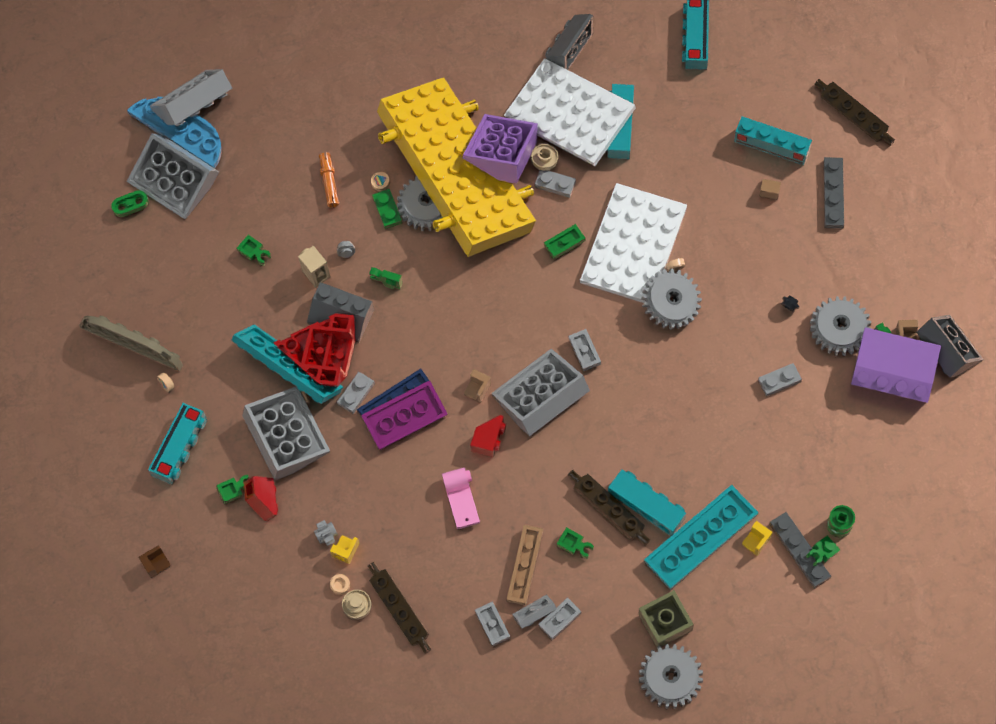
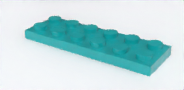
(262, 348)
(701, 537)

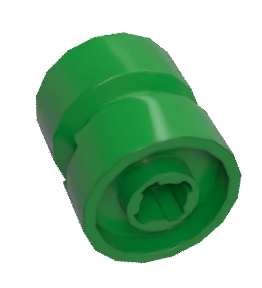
(840, 521)

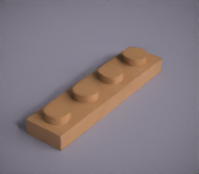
(524, 565)

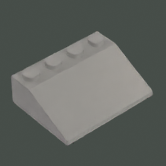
(172, 175)
(541, 391)
(285, 432)

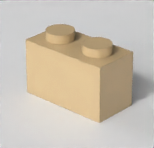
(314, 266)

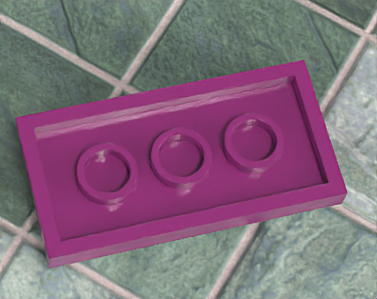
(404, 415)

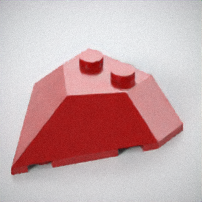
(323, 349)

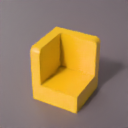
(757, 538)
(345, 549)

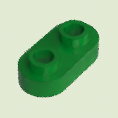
(129, 201)

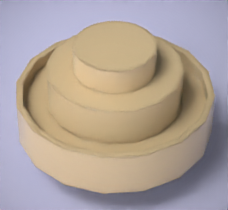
(544, 157)
(356, 604)

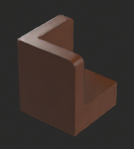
(154, 561)

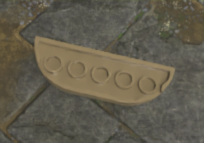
(131, 340)

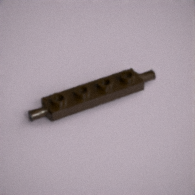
(855, 111)
(609, 507)
(399, 607)

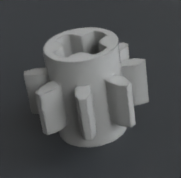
(325, 532)

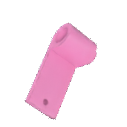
(460, 497)

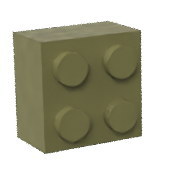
(665, 619)

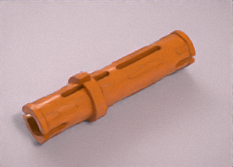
(328, 178)

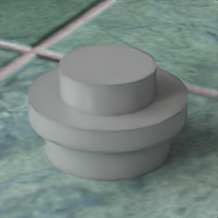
(345, 249)

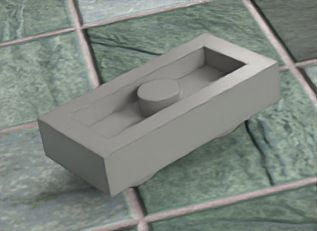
(555, 183)
(584, 350)
(779, 379)
(356, 392)
(534, 611)
(560, 618)
(492, 624)

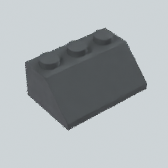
(571, 41)
(332, 300)
(956, 350)

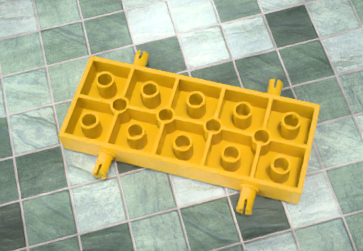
(433, 136)

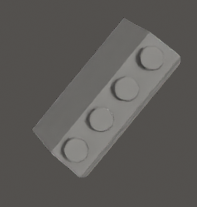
(192, 96)

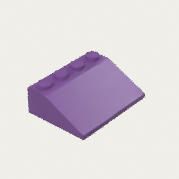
(502, 146)
(896, 365)

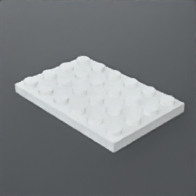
(571, 111)
(632, 242)

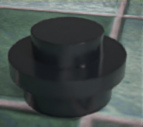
(790, 303)

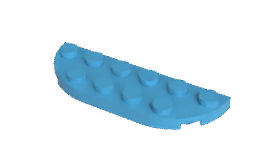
(193, 135)

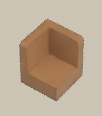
(907, 328)
(478, 386)

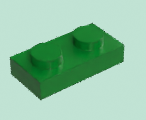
(387, 209)
(564, 241)

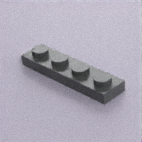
(833, 193)
(798, 549)

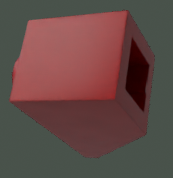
(487, 435)
(261, 496)

